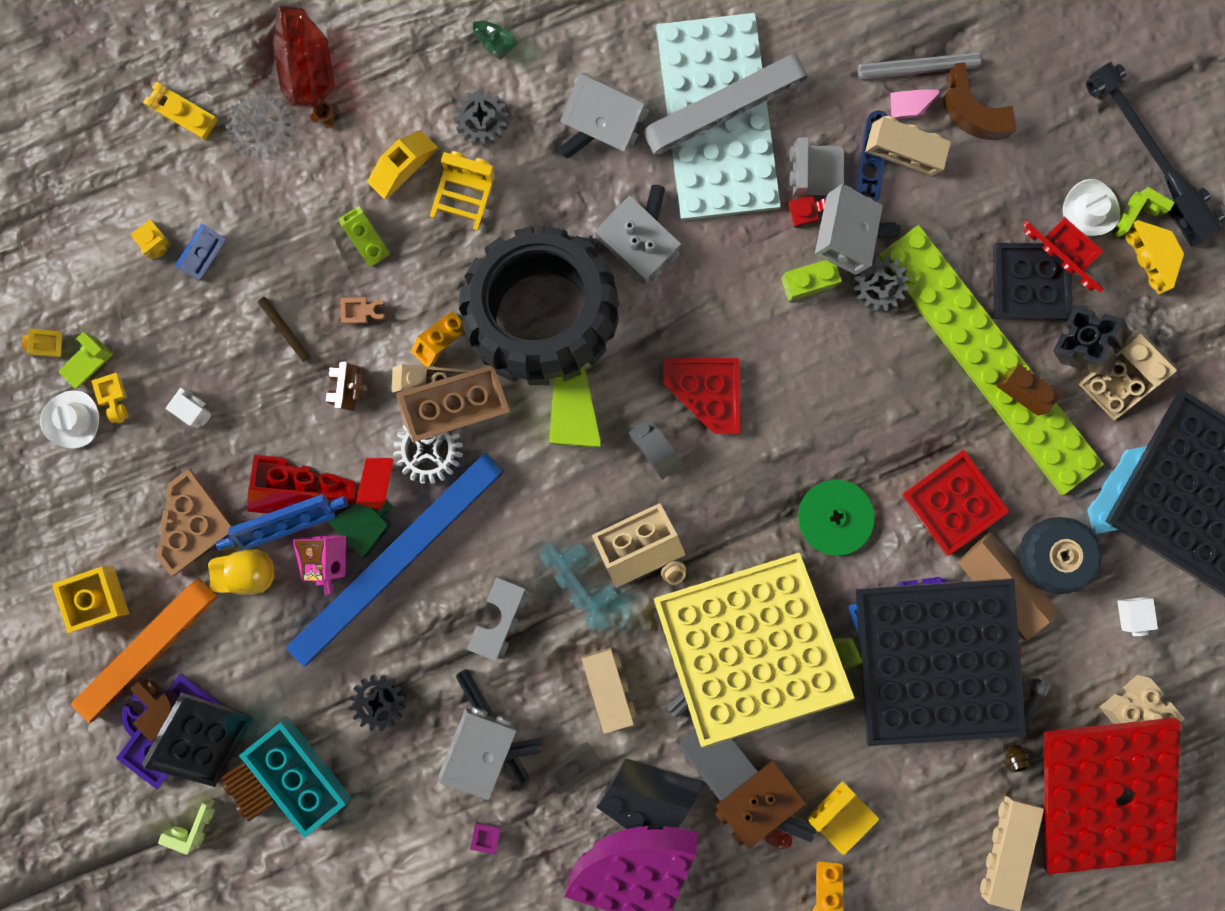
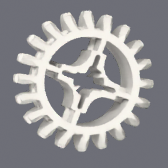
(419, 457)

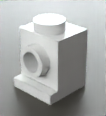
(189, 409)

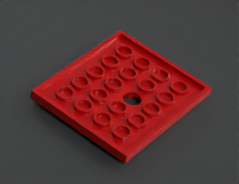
(1085, 776)

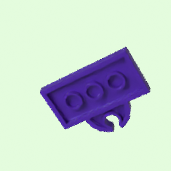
(138, 746)

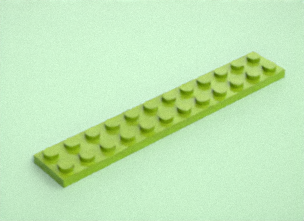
(986, 357)

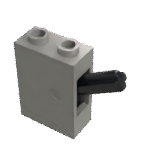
(851, 229)
(480, 751)

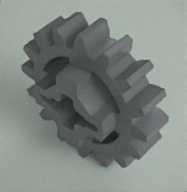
(490, 118)
(899, 280)

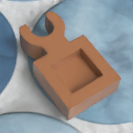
(357, 310)

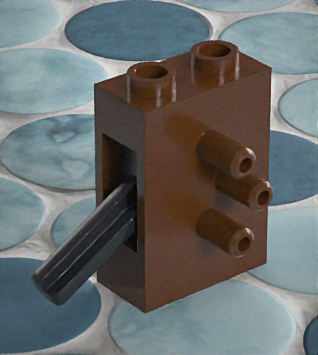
(762, 806)

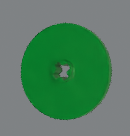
(853, 527)

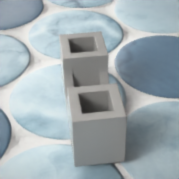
(491, 640)

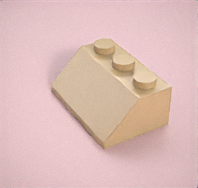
(638, 545)

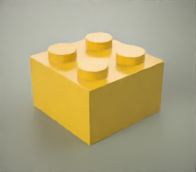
(90, 598)

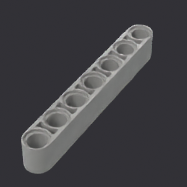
(725, 104)

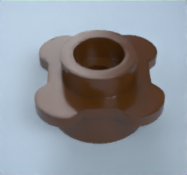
(327, 121)

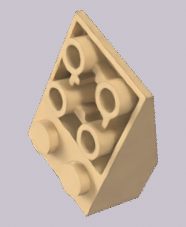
(1135, 374)

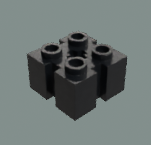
(1092, 341)

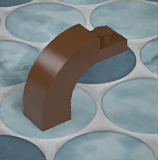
(970, 114)

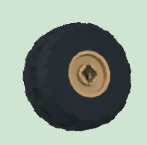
(1060, 555)

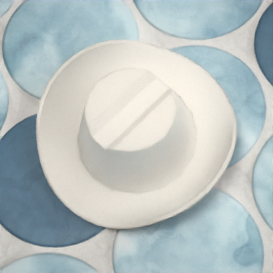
(1092, 207)
(70, 419)

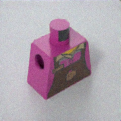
(321, 560)

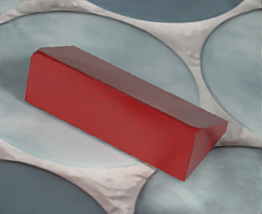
(374, 482)

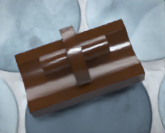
(348, 386)

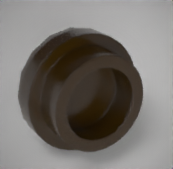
(1017, 759)

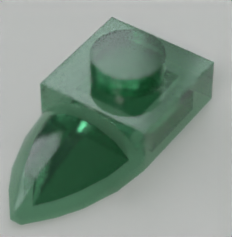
(494, 38)

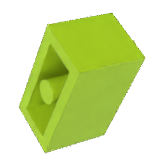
(810, 280)

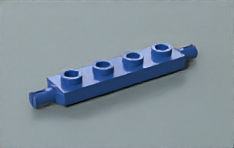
(281, 523)

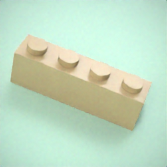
(1011, 853)

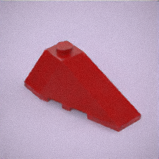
(279, 485)

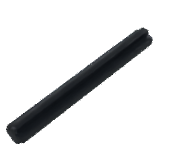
(477, 700)

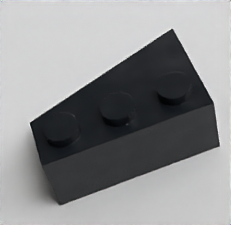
(648, 796)

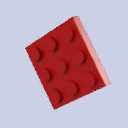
(955, 502)

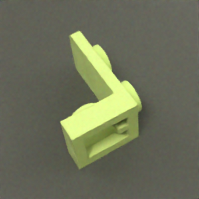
(179, 839)

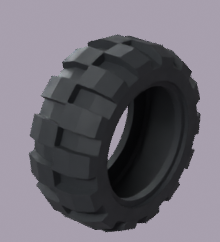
(527, 256)

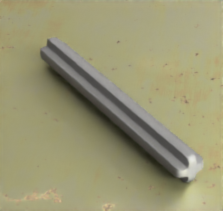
(917, 66)

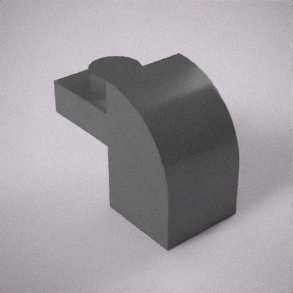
(655, 448)

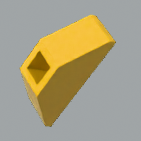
(400, 163)
(1157, 253)

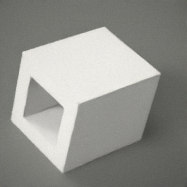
(1137, 615)

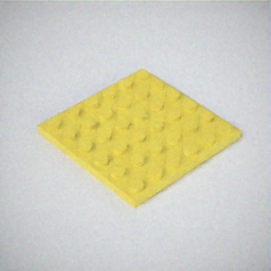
(752, 650)

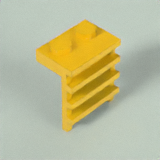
(470, 174)

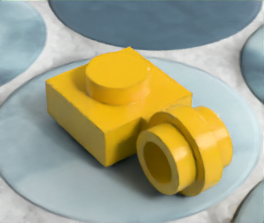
(109, 391)

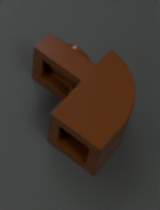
(158, 706)

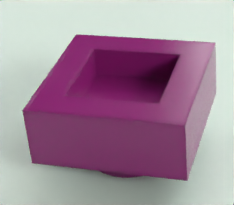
(485, 838)

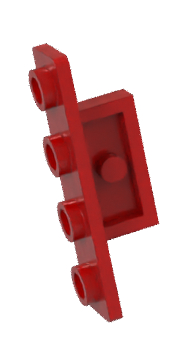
(1071, 246)

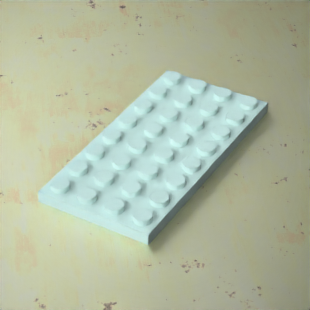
(733, 163)

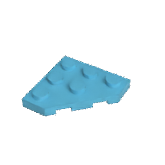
(1111, 489)

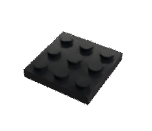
(1030, 283)
(197, 740)

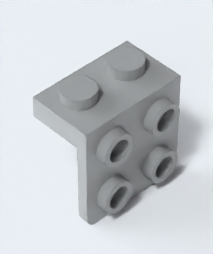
(815, 168)

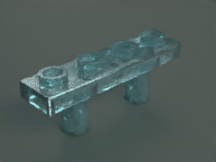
(590, 605)

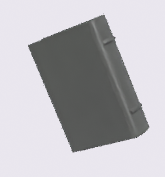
(720, 765)

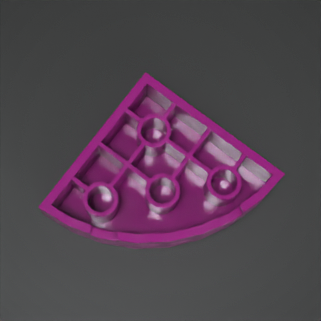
(634, 870)

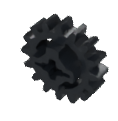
(367, 701)

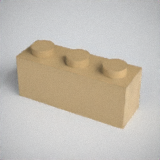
(908, 146)
(608, 690)

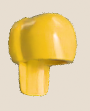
(241, 572)

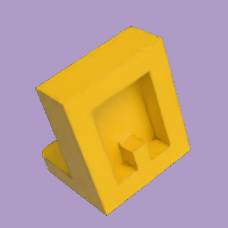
(151, 240)
(42, 343)

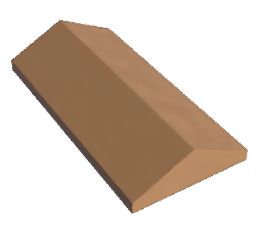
(452, 403)
(991, 560)

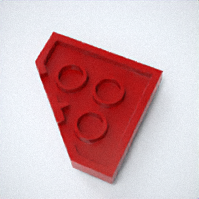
(707, 389)

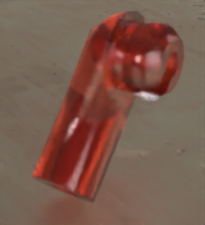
(779, 839)

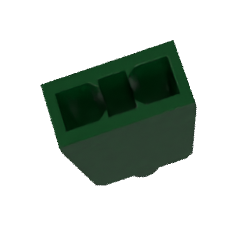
(363, 526)

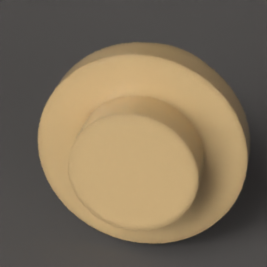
(674, 572)

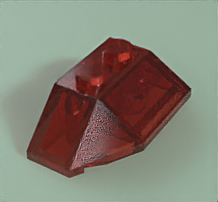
(301, 58)

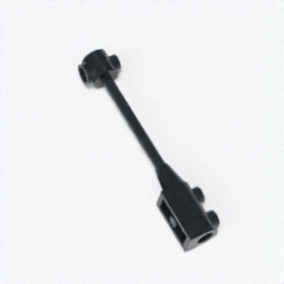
(1190, 208)

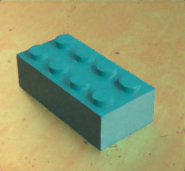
(295, 777)

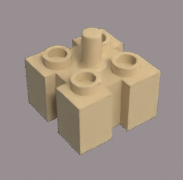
(1139, 703)

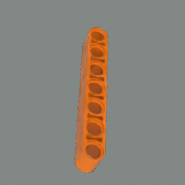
(144, 650)

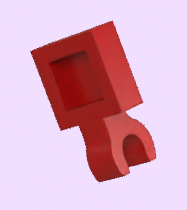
(805, 210)

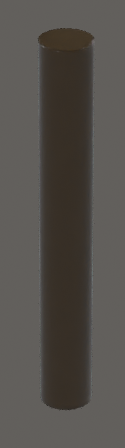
(284, 329)

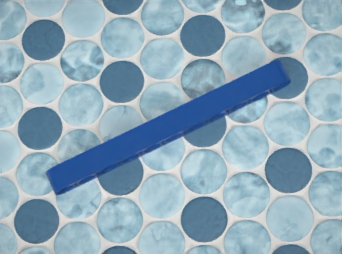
(394, 560)

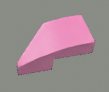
(912, 103)

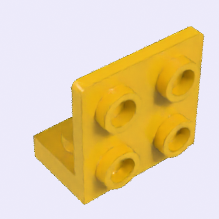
(842, 818)

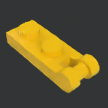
(181, 111)

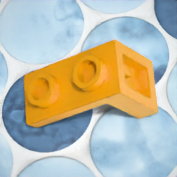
(437, 338)
(829, 887)

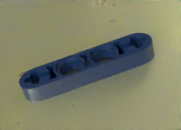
(868, 159)

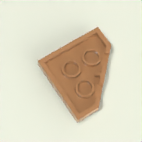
(189, 523)

